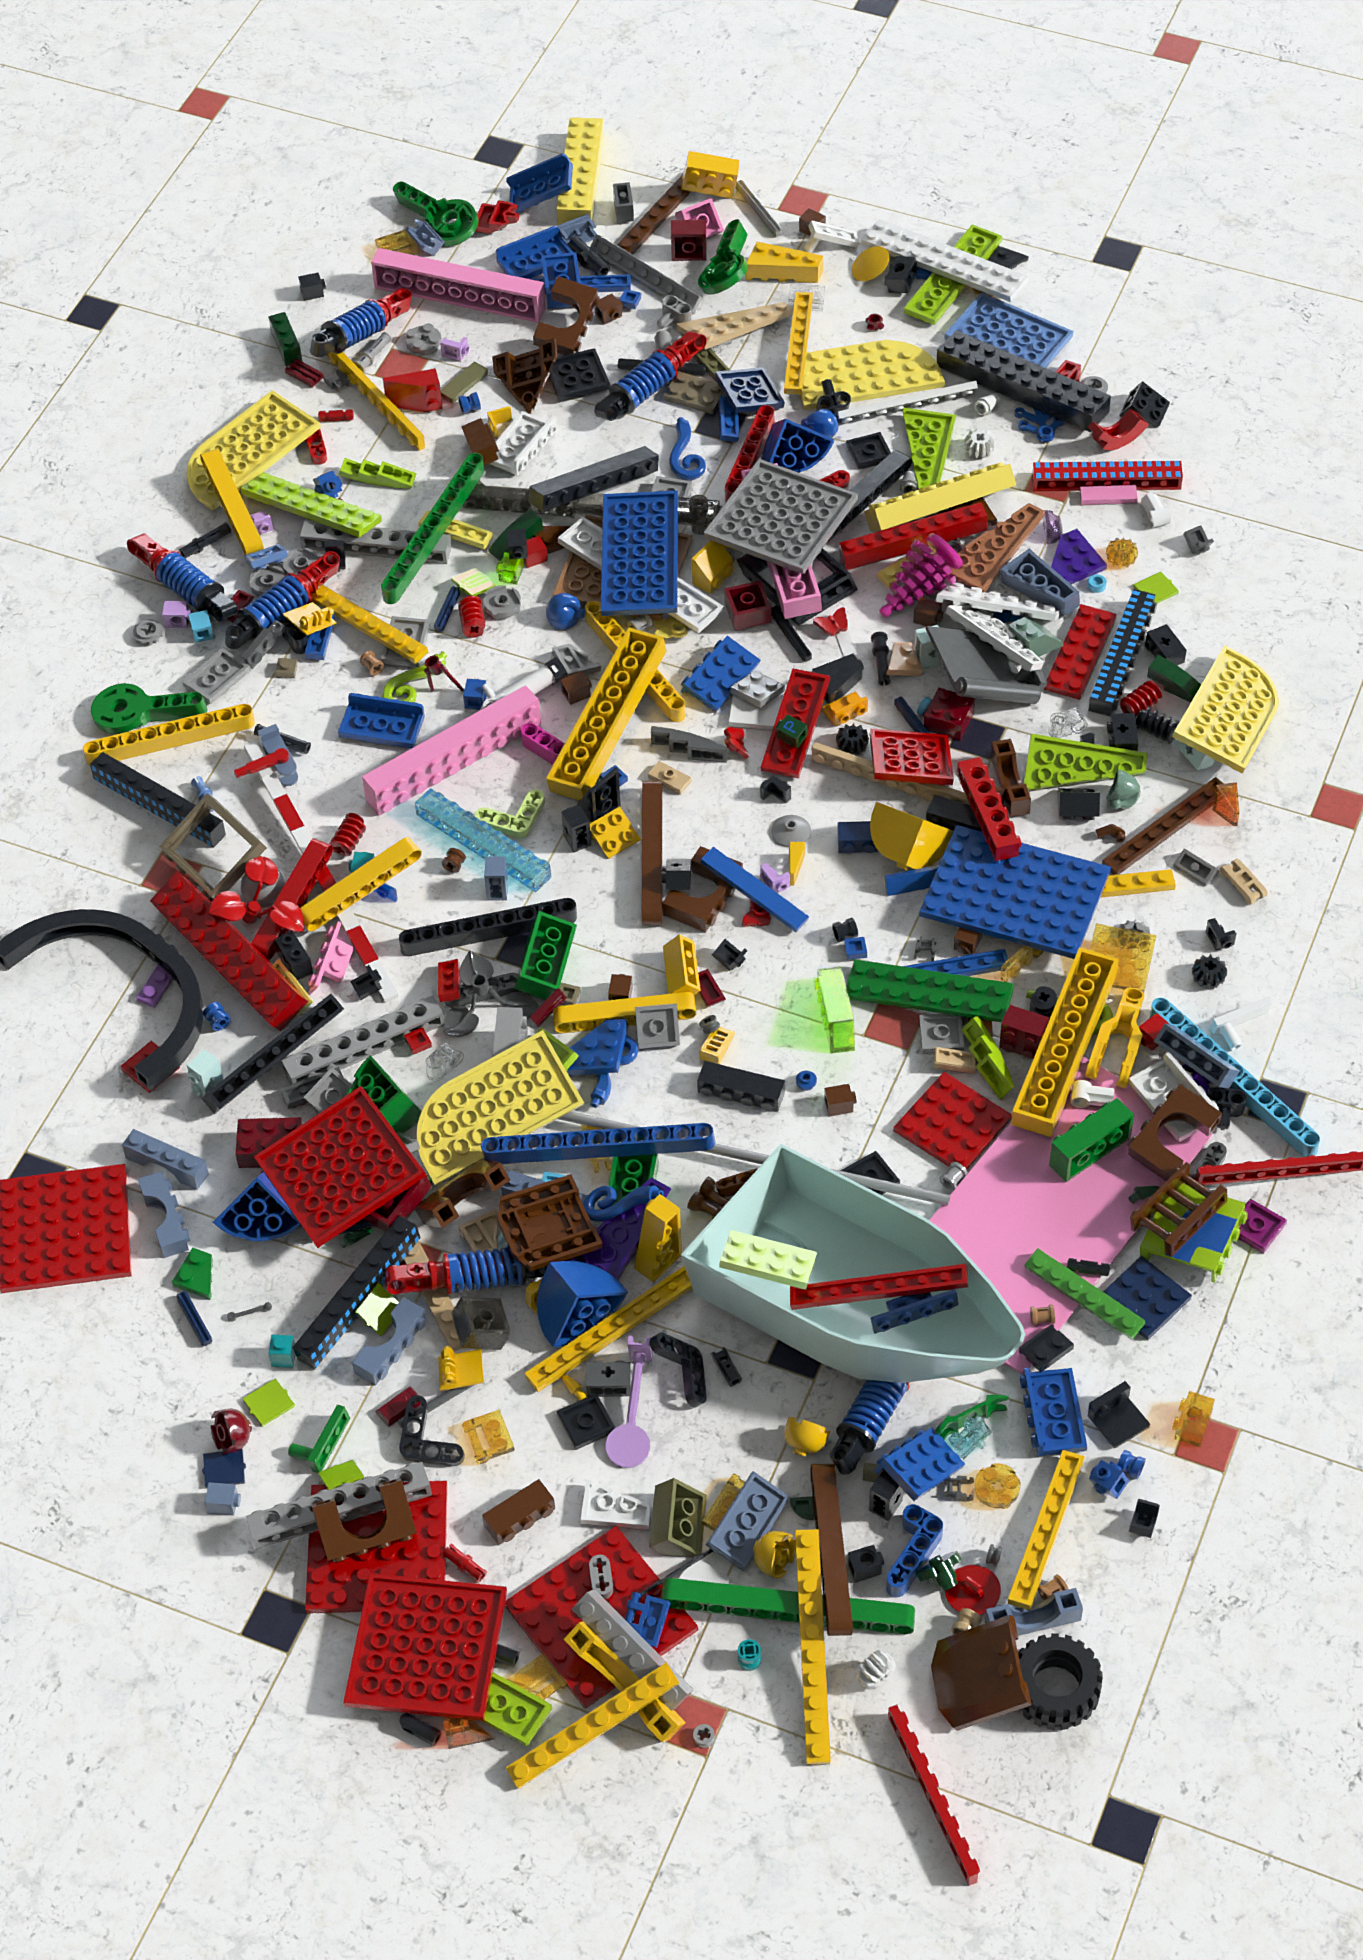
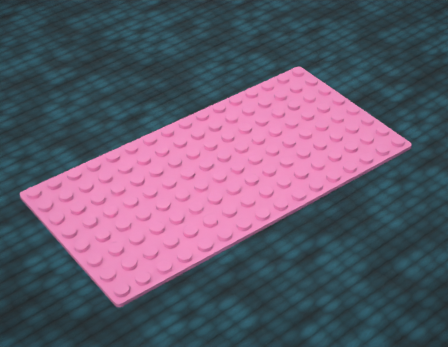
(1021, 1204)

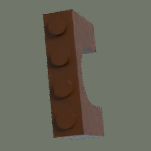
(581, 298)
(702, 911)
(1179, 1106)
(438, 1207)
(396, 1524)

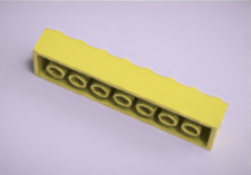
(584, 151)
(945, 495)

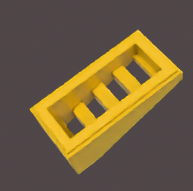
(796, 857)
(716, 1057)

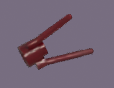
(435, 667)

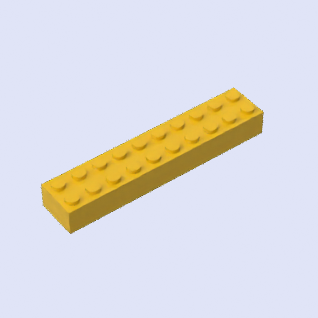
(606, 714)
(1064, 1042)

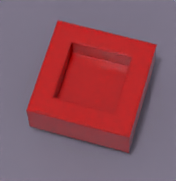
(418, 1041)

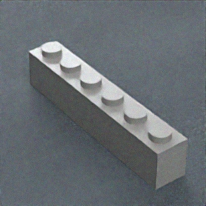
(627, 1643)

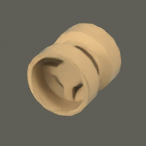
(967, 1620)

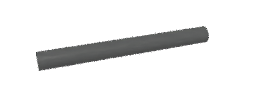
(439, 1401)

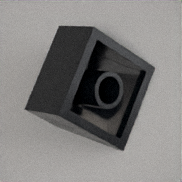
(1078, 802)

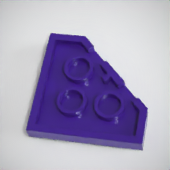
(1076, 558)

